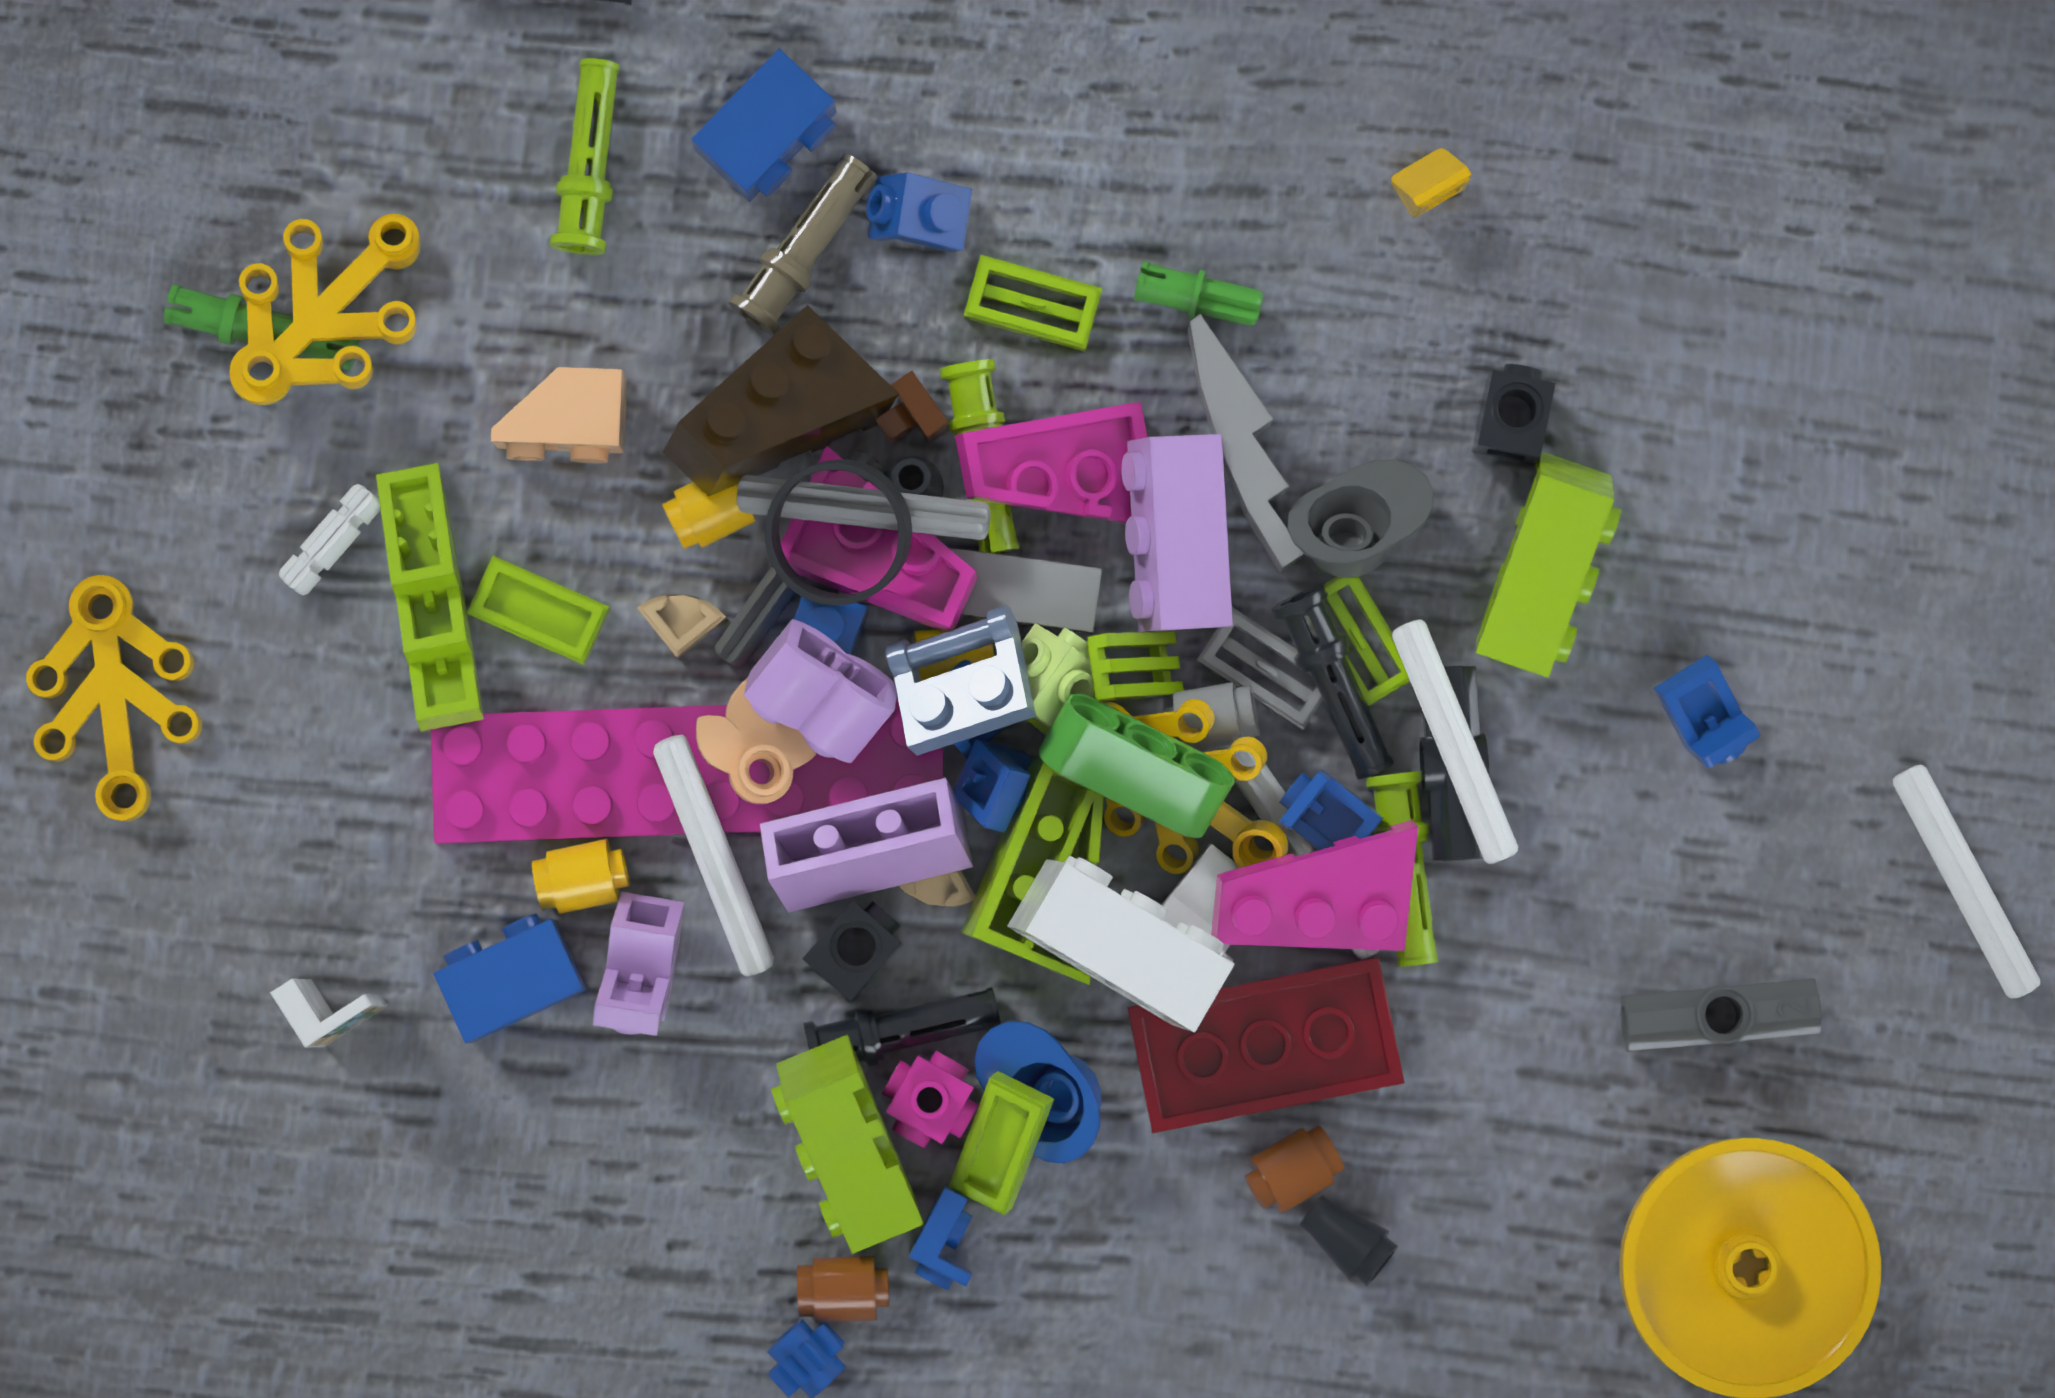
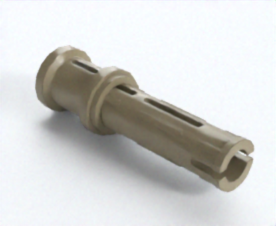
(788, 267)

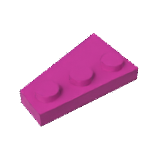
(1055, 462)
(855, 558)
(1323, 899)

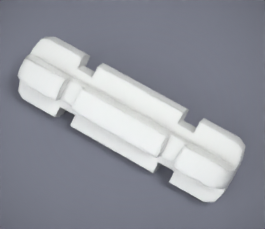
(330, 539)

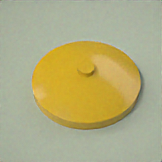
(1750, 1267)

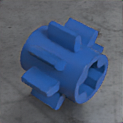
(806, 1359)

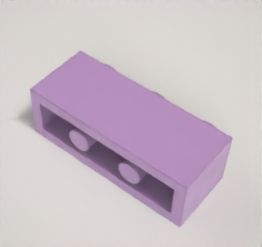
(1178, 532)
(866, 845)

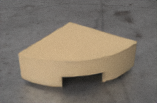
(681, 620)
(941, 890)

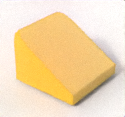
(1430, 181)

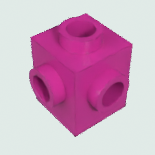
(948, 1079)

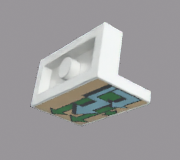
(314, 1019)

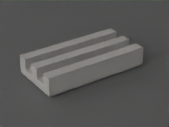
(1221, 639)

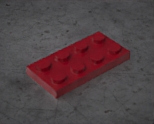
(1270, 1047)

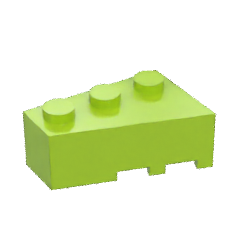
(1549, 566)
(1051, 824)
(846, 1145)

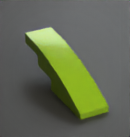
(429, 597)

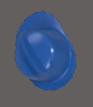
(1044, 1064)

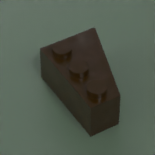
(779, 404)

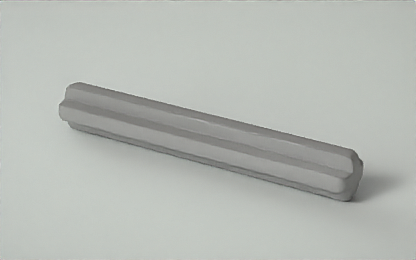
(866, 507)

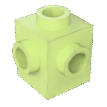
(1056, 670)

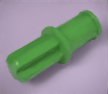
(1198, 294)

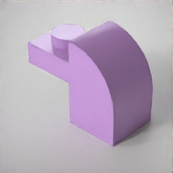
(639, 964)

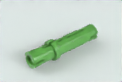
(229, 321)

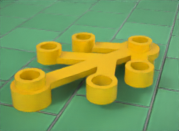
(320, 316)
(110, 686)
(1227, 819)

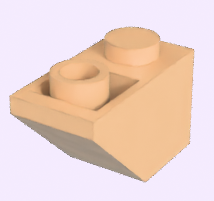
(568, 412)

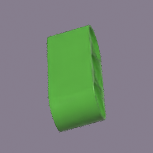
(1136, 765)

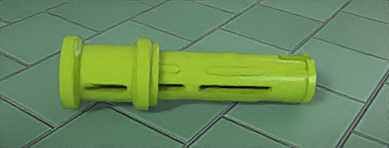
(590, 192)
(976, 410)
(1398, 802)

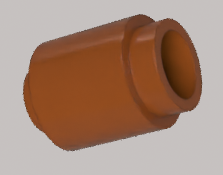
(1294, 1169)
(842, 1289)

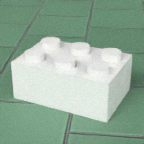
(1123, 941)

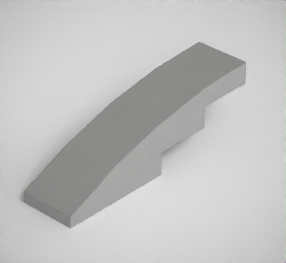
(1240, 416)
(1033, 589)

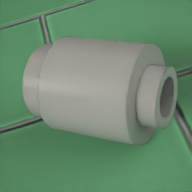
(1233, 712)

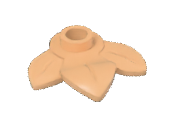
(745, 737)

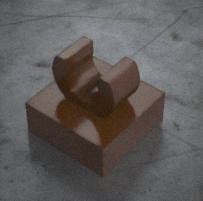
(913, 412)

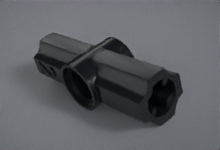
(1449, 827)

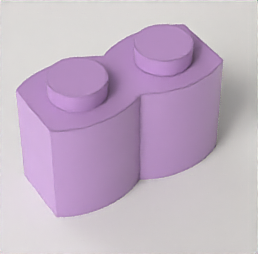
(820, 692)

